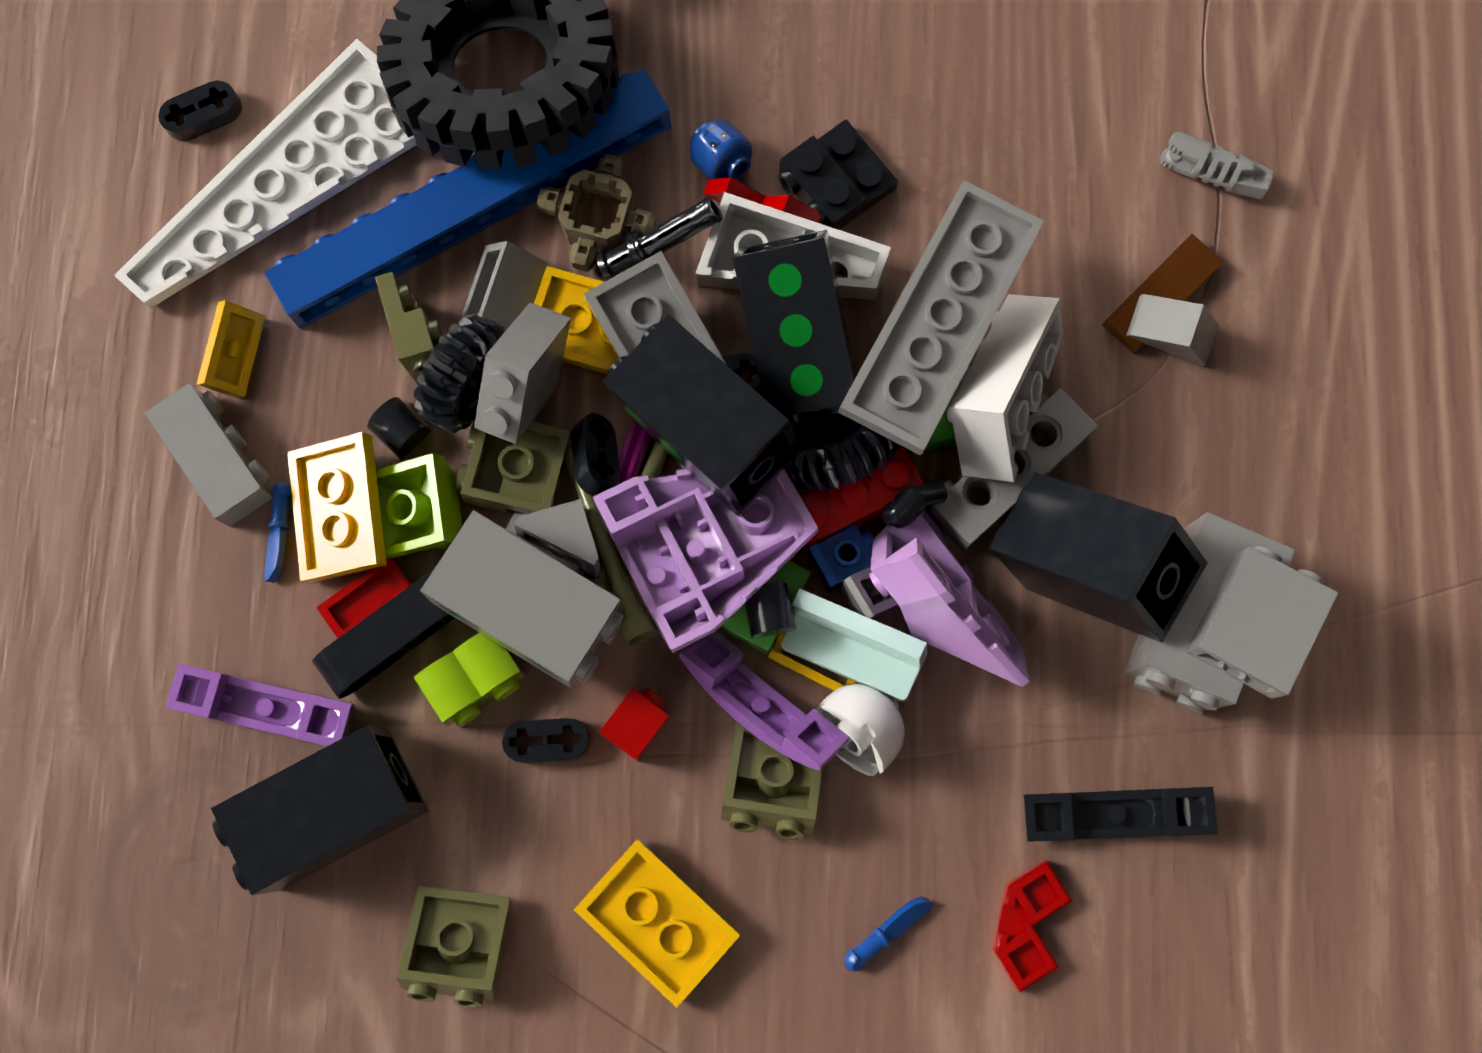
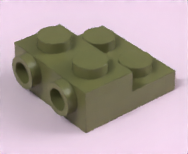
(408, 324)
(511, 474)
(769, 789)
(454, 946)

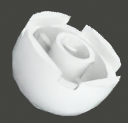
(870, 722)

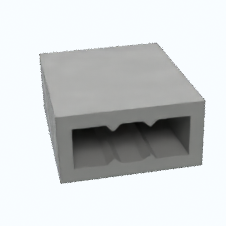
(521, 372)
(1262, 621)

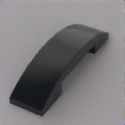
(1120, 814)

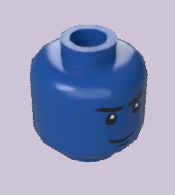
(720, 150)

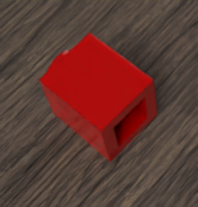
(636, 722)

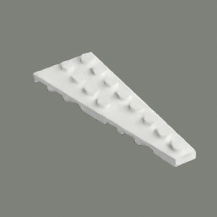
(302, 158)

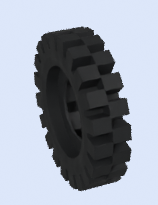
(443, 115)

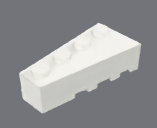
(746, 223)
(1005, 386)

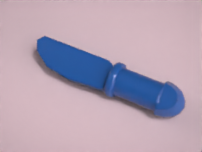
(277, 534)
(888, 932)

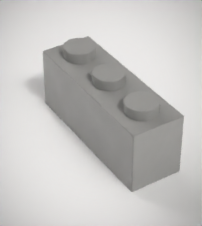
(210, 454)

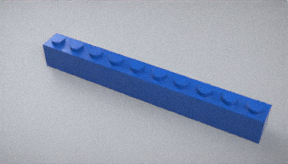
(455, 208)

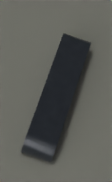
(380, 640)

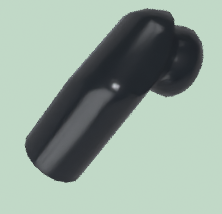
(911, 502)

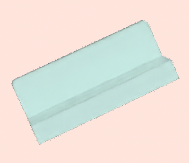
(855, 646)

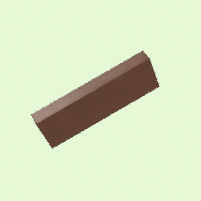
(1174, 279)

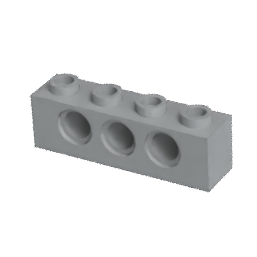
(1066, 428)

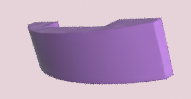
(259, 705)
(759, 707)

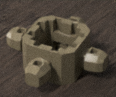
(608, 184)

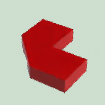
(785, 203)
(1024, 904)

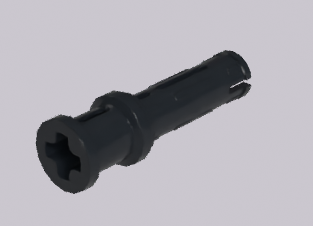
(661, 238)

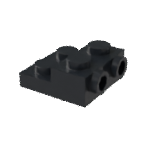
(836, 175)

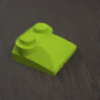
(418, 505)

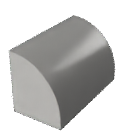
(504, 283)

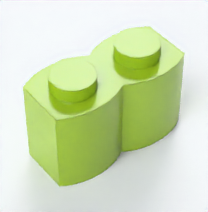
(469, 678)

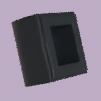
(398, 427)
(770, 611)

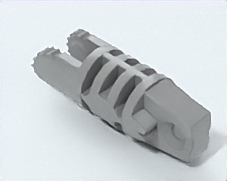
(1217, 166)

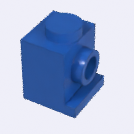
(830, 566)

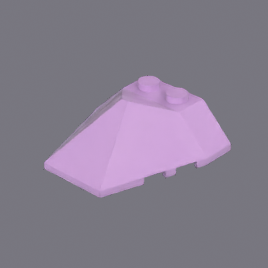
(694, 554)
(942, 599)

